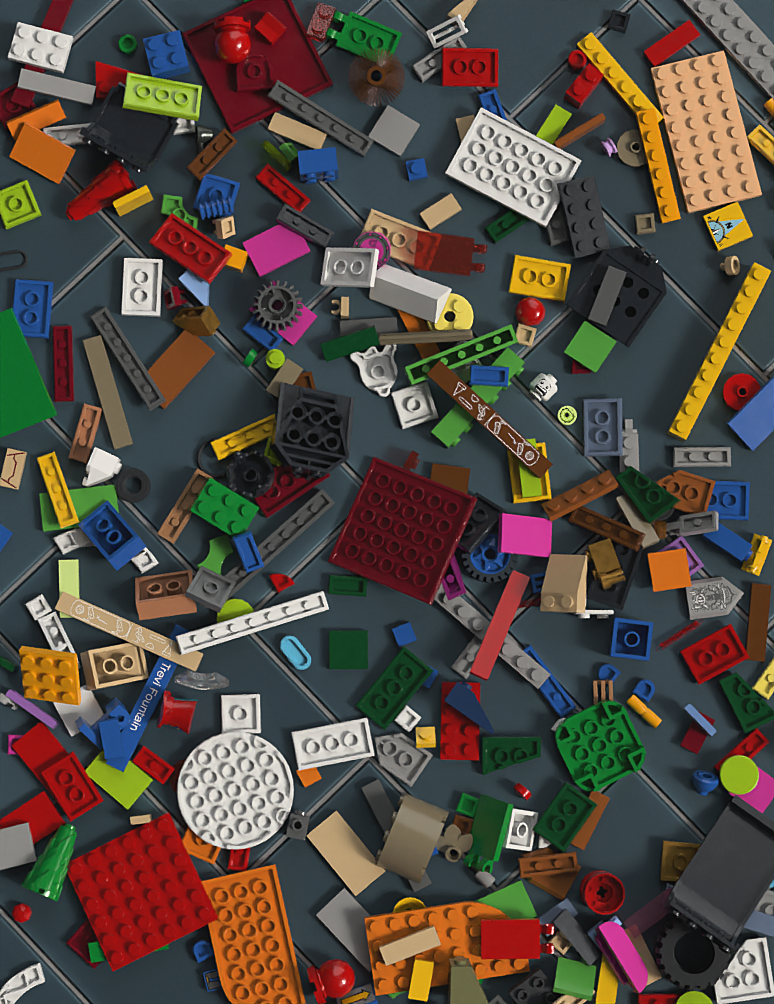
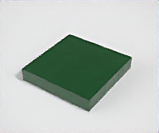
(348, 649)

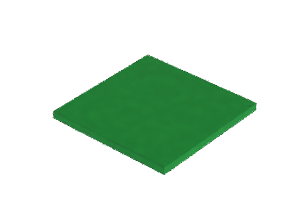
(22, 389)

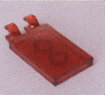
(447, 254)

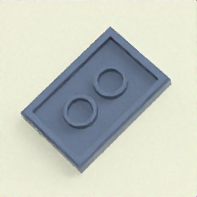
(603, 427)

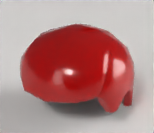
(530, 311)

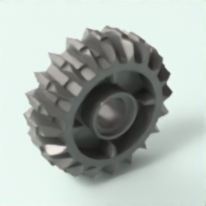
(277, 317)

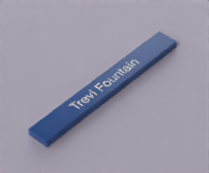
(146, 705)

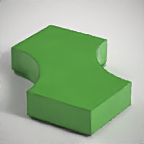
(174, 205)
(219, 550)

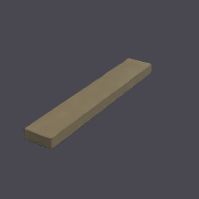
(108, 392)

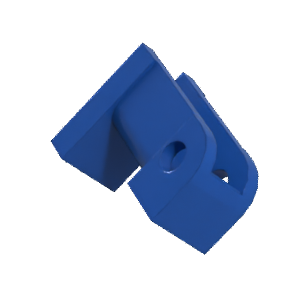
(114, 710)

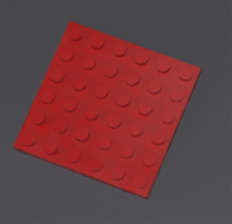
(141, 891)

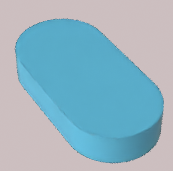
(295, 652)

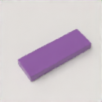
(32, 708)

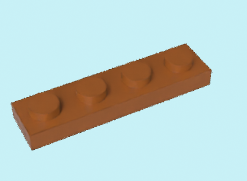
(580, 495)

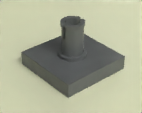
(210, 589)

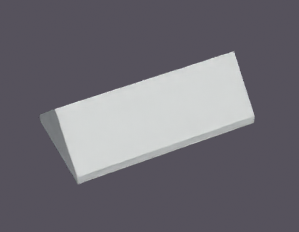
(409, 293)

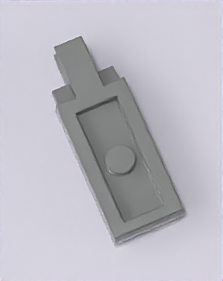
(630, 447)
(694, 524)

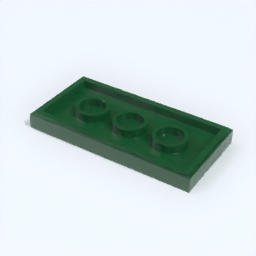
(394, 688)

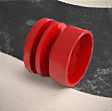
(612, 896)

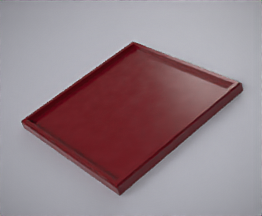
(292, 58)

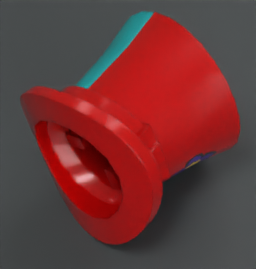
(176, 712)

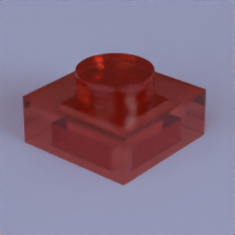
(412, 461)

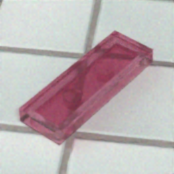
(648, 914)

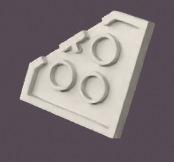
(747, 975)

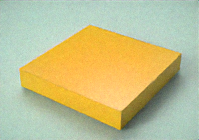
(133, 200)

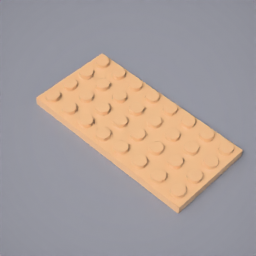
(705, 132)

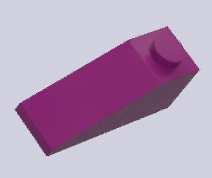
(453, 581)

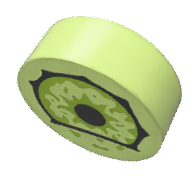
(567, 415)

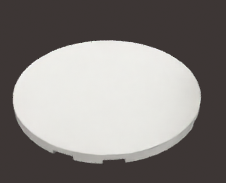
(235, 790)

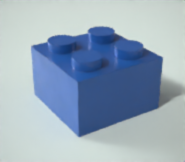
(166, 55)
(318, 165)
(630, 639)

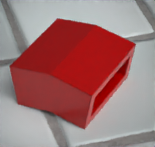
(270, 28)

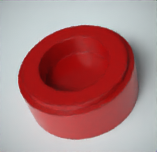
(577, 60)
(522, 791)

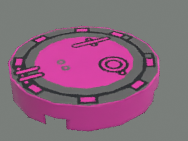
(375, 240)

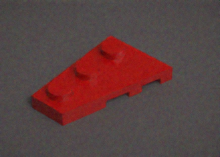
(107, 77)

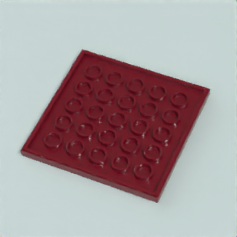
(402, 530)

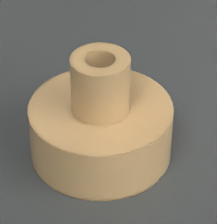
(731, 265)

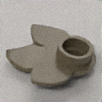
(454, 840)

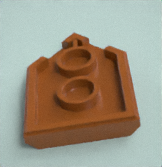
(690, 489)
(555, 884)

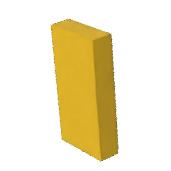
(420, 979)

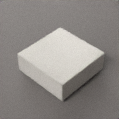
(38, 607)
(407, 718)

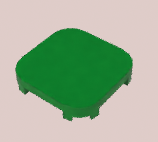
(599, 745)

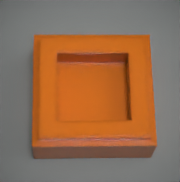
(309, 776)

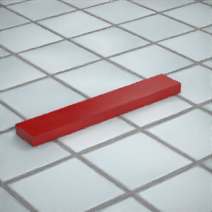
(499, 625)

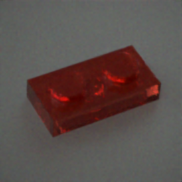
(320, 22)

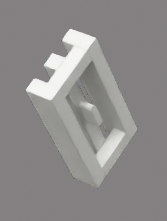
(460, 24)

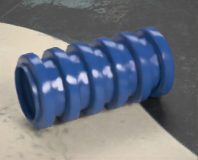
(216, 208)

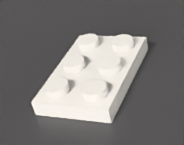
(40, 47)
(349, 267)
(142, 287)

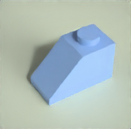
(196, 287)

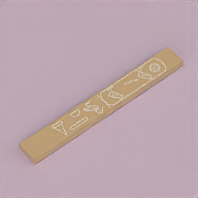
(127, 631)

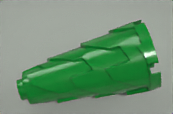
(51, 867)

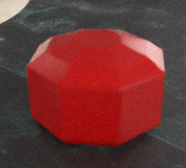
(21, 912)

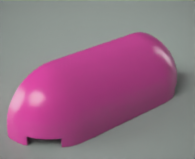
(622, 955)

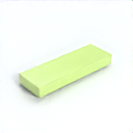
(68, 579)

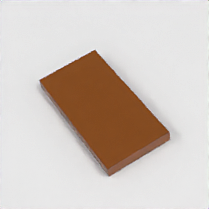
(179, 365)

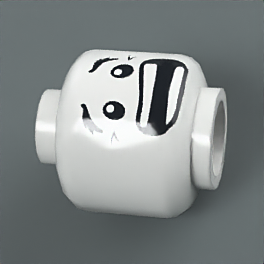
(543, 387)

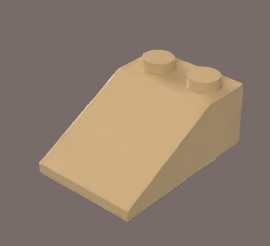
(565, 584)
(113, 666)

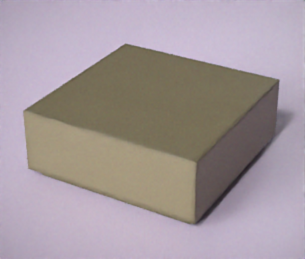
(644, 224)

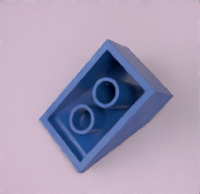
(112, 535)

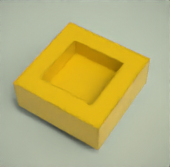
(425, 737)

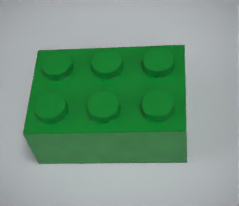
(223, 508)

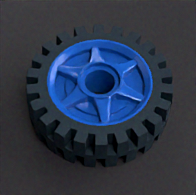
(489, 570)

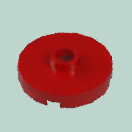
(734, 384)

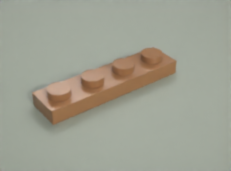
(180, 514)

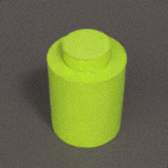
(275, 359)

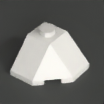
(101, 467)

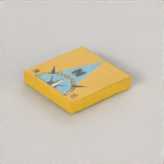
(727, 226)

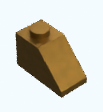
(197, 320)

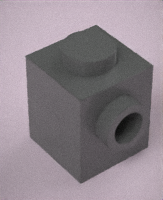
(298, 825)

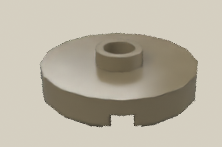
(625, 151)

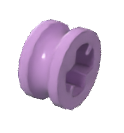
(608, 147)

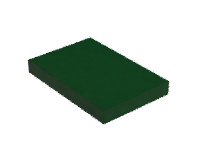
(564, 816)

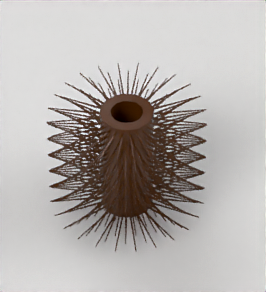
(383, 67)

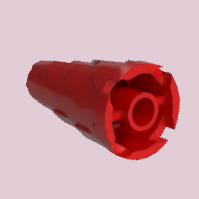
(101, 192)

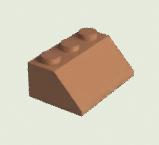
(164, 595)

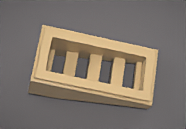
(463, 9)

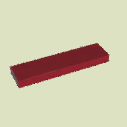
(63, 363)

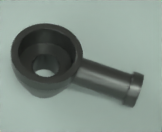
(203, 135)

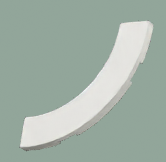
(77, 539)
(21, 983)

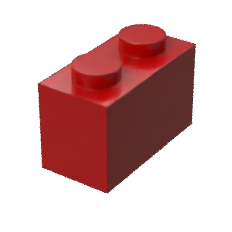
(583, 86)

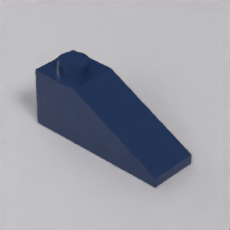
(466, 702)

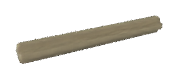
(426, 337)

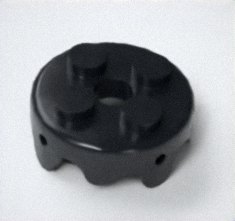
(243, 465)

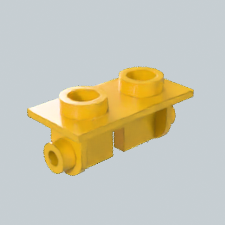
(760, 549)

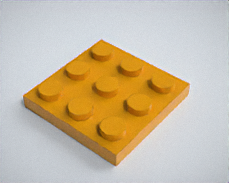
(50, 675)

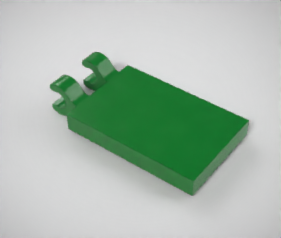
(363, 34)
(488, 832)

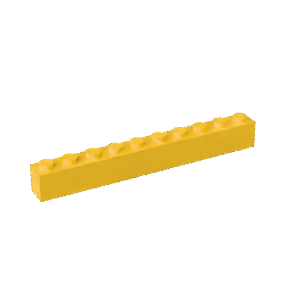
(718, 352)

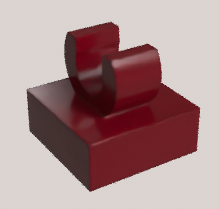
(172, 298)

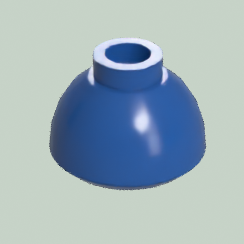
(704, 781)

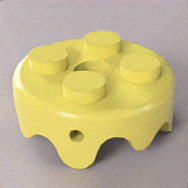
(462, 311)

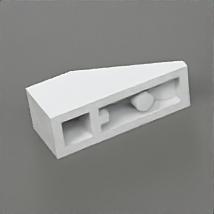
(55, 634)

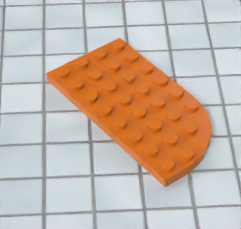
(458, 933)
(253, 939)

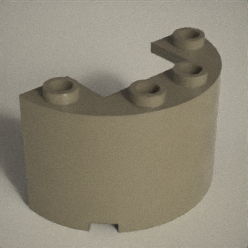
(411, 838)

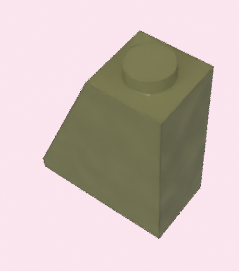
(463, 983)

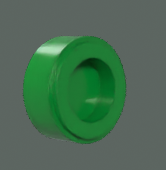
(127, 44)
(250, 357)

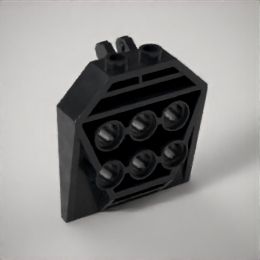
(643, 274)
(299, 454)

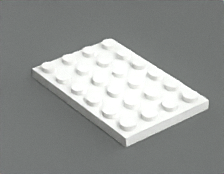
(512, 167)

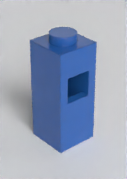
(729, 543)

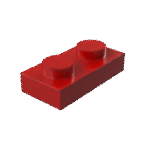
(153, 764)

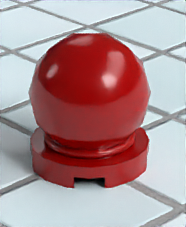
(232, 41)
(332, 979)

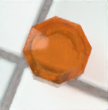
(660, 529)

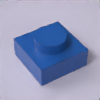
(416, 169)

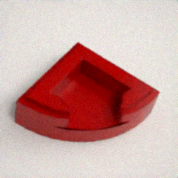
(281, 581)

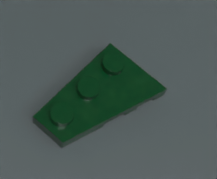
(646, 494)
(746, 703)
(505, 751)

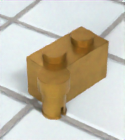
(605, 563)

